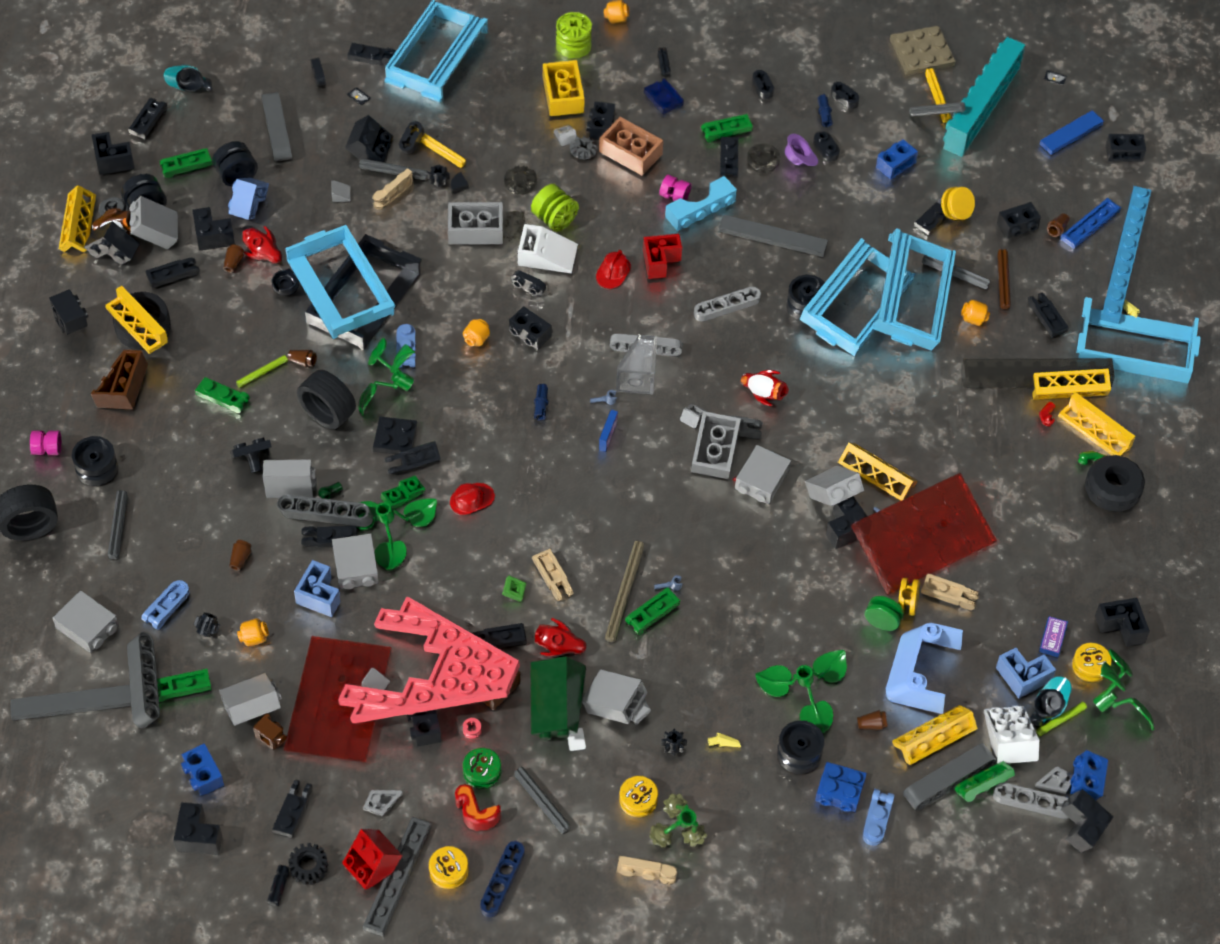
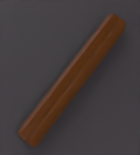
(1004, 282)

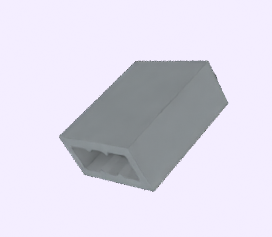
(154, 222)
(762, 474)
(289, 478)
(834, 485)
(355, 561)
(86, 622)
(614, 696)
(250, 698)

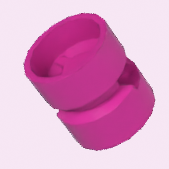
(675, 189)
(44, 442)

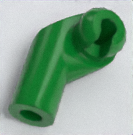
(1089, 455)

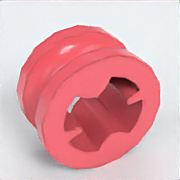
(472, 722)

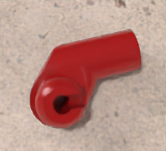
(1045, 414)

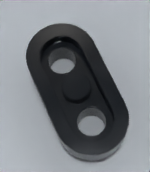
(823, 143)
(528, 283)

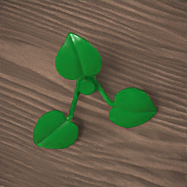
(399, 378)
(419, 513)
(830, 666)
(1108, 696)

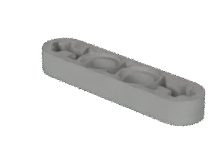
(725, 300)
(665, 346)
(1033, 803)

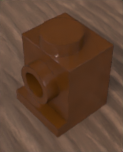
(269, 732)

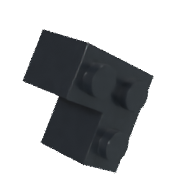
(111, 157)
(212, 233)
(112, 241)
(68, 312)
(840, 530)
(1123, 616)
(1089, 817)
(192, 834)

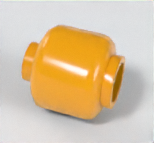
(616, 11)
(975, 312)
(476, 332)
(253, 632)

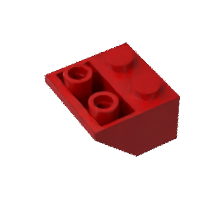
(371, 857)

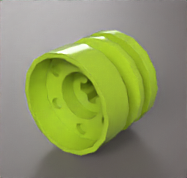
(573, 35)
(554, 207)

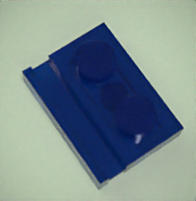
(663, 96)

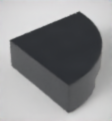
(458, 183)

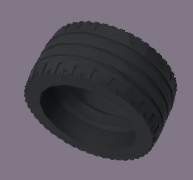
(152, 304)
(326, 399)
(32, 524)

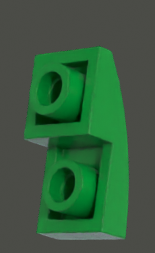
(405, 492)

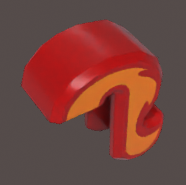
(472, 816)

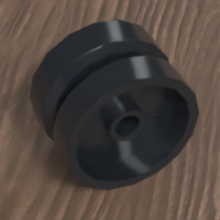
(234, 162)
(145, 186)
(801, 292)
(94, 461)
(800, 747)

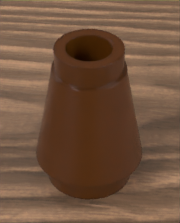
(1057, 226)
(233, 257)
(303, 357)
(239, 555)
(873, 721)

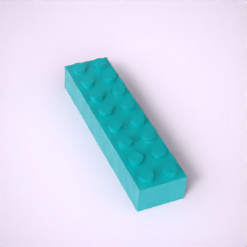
(984, 96)

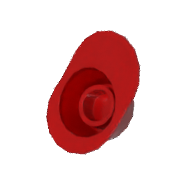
(613, 270)
(471, 498)

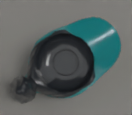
(186, 78)
(1051, 700)

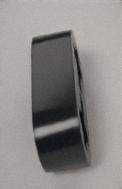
(318, 72)
(766, 83)
(844, 95)
(411, 137)

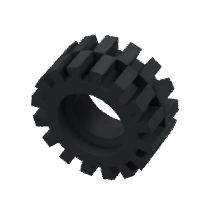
(308, 852)

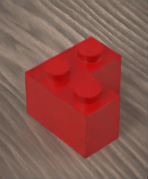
(660, 251)

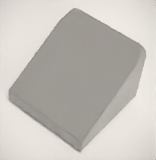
(565, 134)
(340, 192)
(692, 415)
(375, 680)

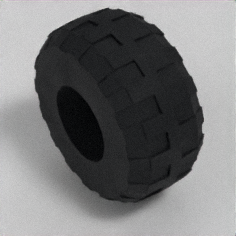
(1120, 470)

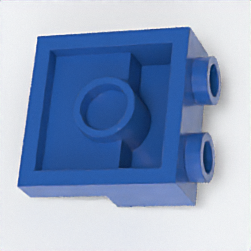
(840, 787)

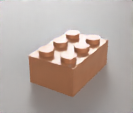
(631, 146)

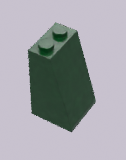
(556, 697)

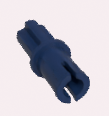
(825, 110)
(541, 402)

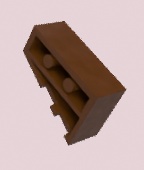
(123, 382)

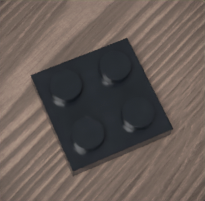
(394, 435)

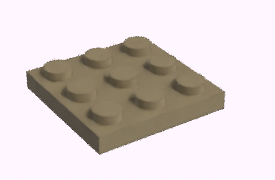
(922, 50)

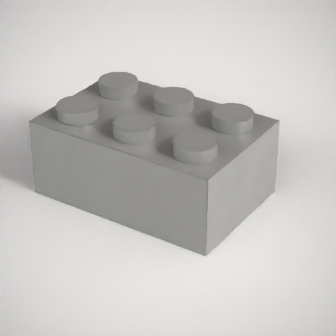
(475, 223)
(715, 445)

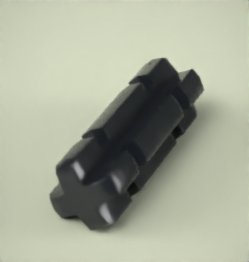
(664, 61)
(278, 885)

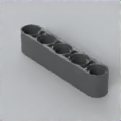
(276, 126)
(317, 505)
(143, 680)
(948, 776)

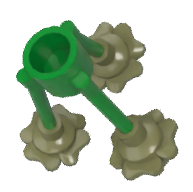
(686, 818)

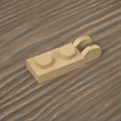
(393, 189)
(552, 573)
(949, 591)
(647, 869)

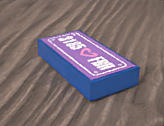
(608, 430)
(1053, 636)

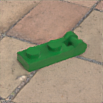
(726, 127)
(185, 162)
(222, 395)
(653, 610)
(183, 684)
(984, 781)

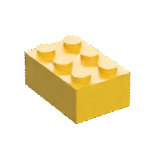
(563, 88)

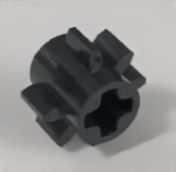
(438, 175)
(206, 624)
(674, 736)

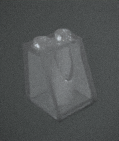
(638, 367)

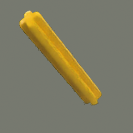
(937, 92)
(442, 150)

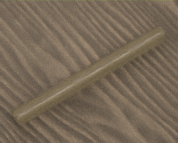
(624, 592)

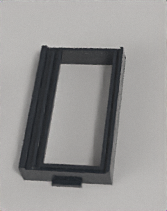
(370, 246)

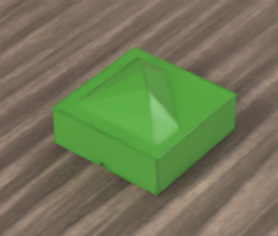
(514, 588)

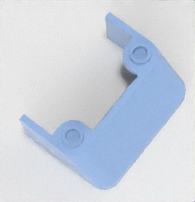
(910, 687)

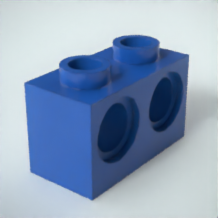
(896, 159)
(204, 769)
(1089, 774)

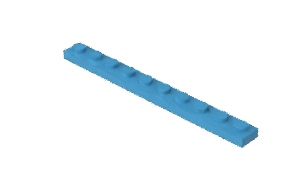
(1125, 255)

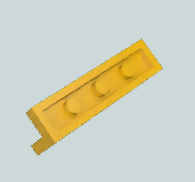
(73, 215)
(144, 320)
(1067, 391)
(1100, 424)
(883, 466)
(954, 725)

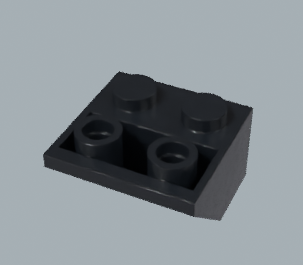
(369, 140)

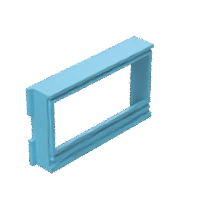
(433, 86)
(833, 286)
(893, 286)
(314, 289)
(1146, 327)

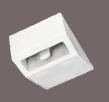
(546, 250)
(1012, 734)

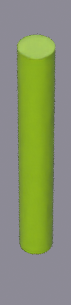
(261, 371)
(1061, 719)

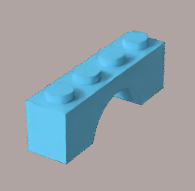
(683, 213)

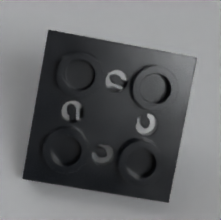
(251, 452)

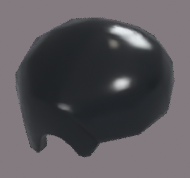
(285, 282)

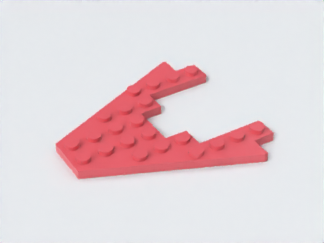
(464, 673)

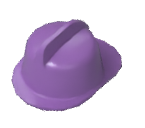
(799, 151)

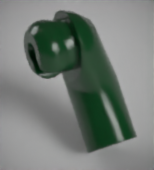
(328, 491)

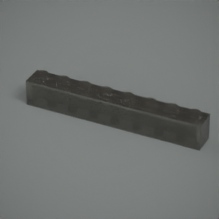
(1019, 372)

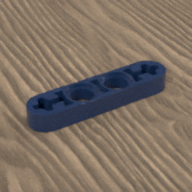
(500, 878)

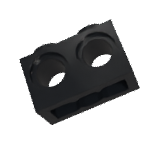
(601, 118)
(1126, 147)
(1019, 220)
(530, 328)
(425, 722)

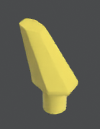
(1130, 309)
(723, 741)

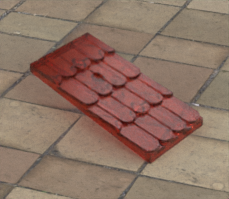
(923, 533)
(318, 720)

